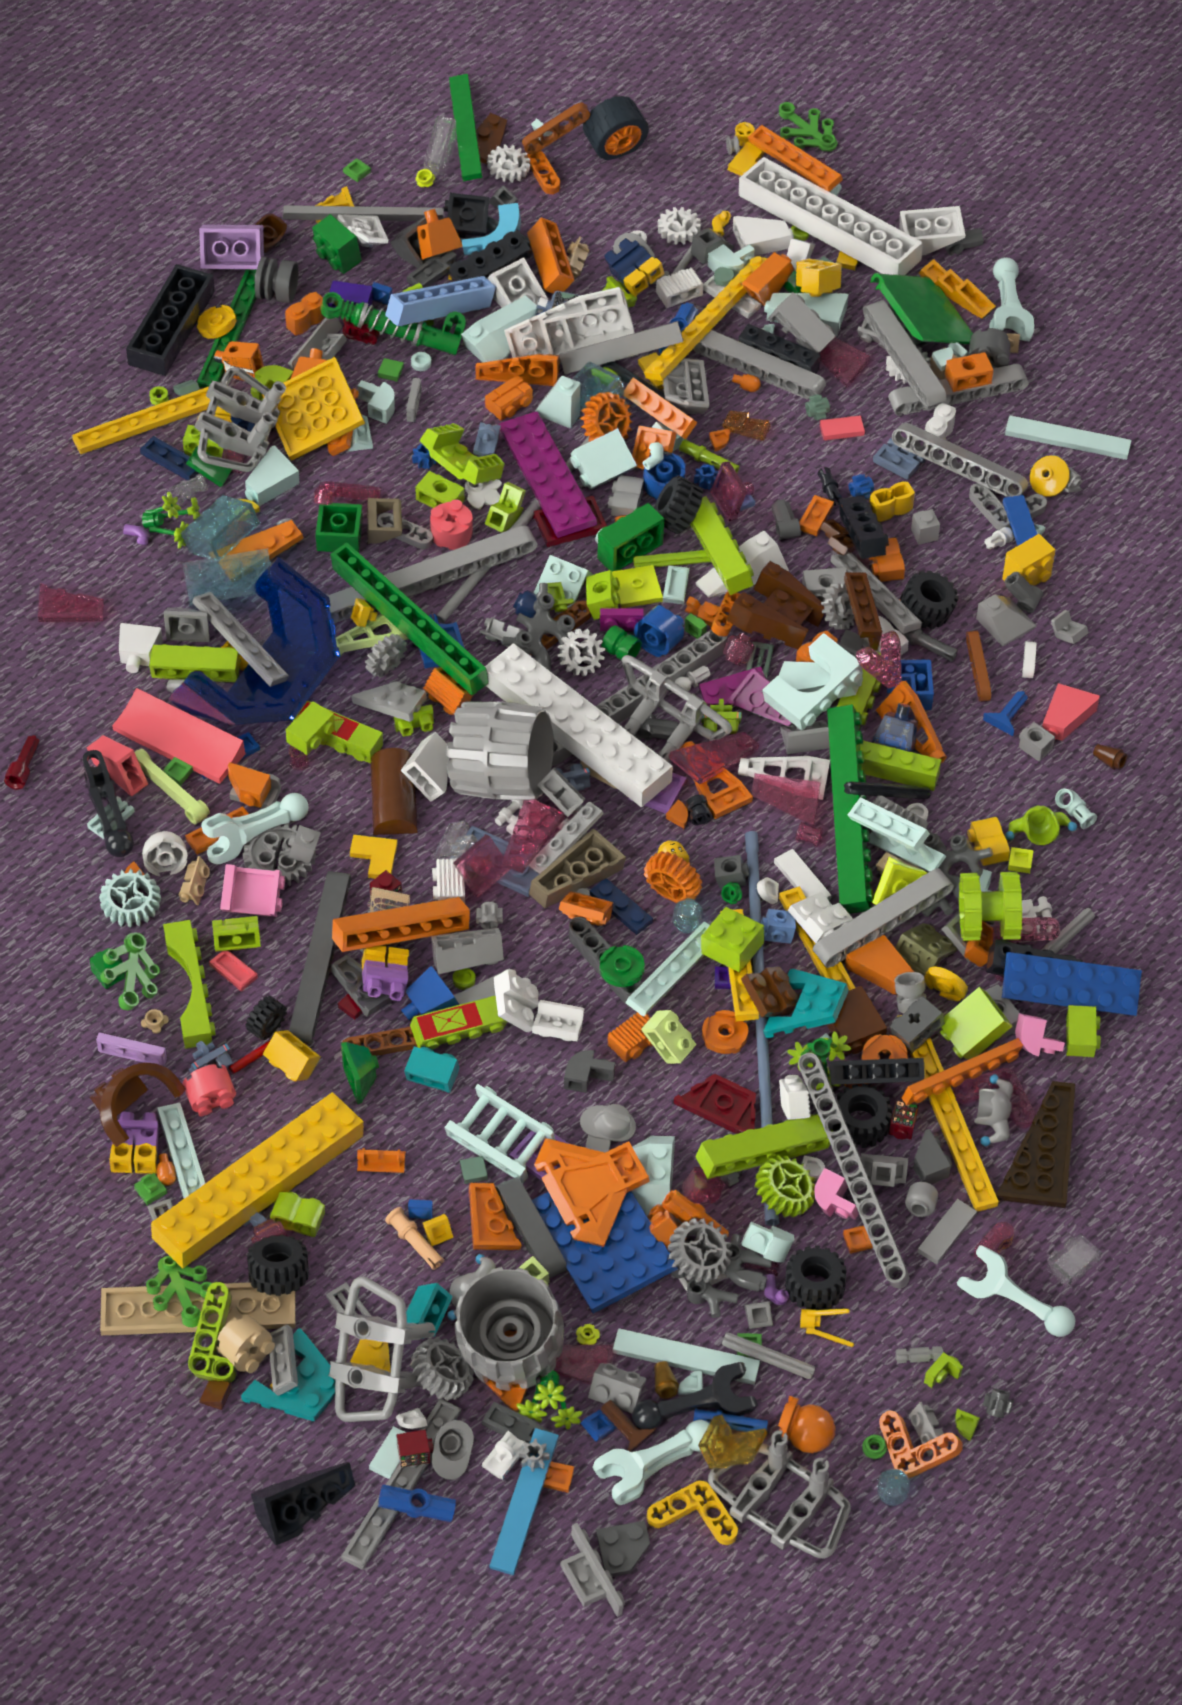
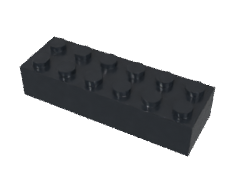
(170, 320)

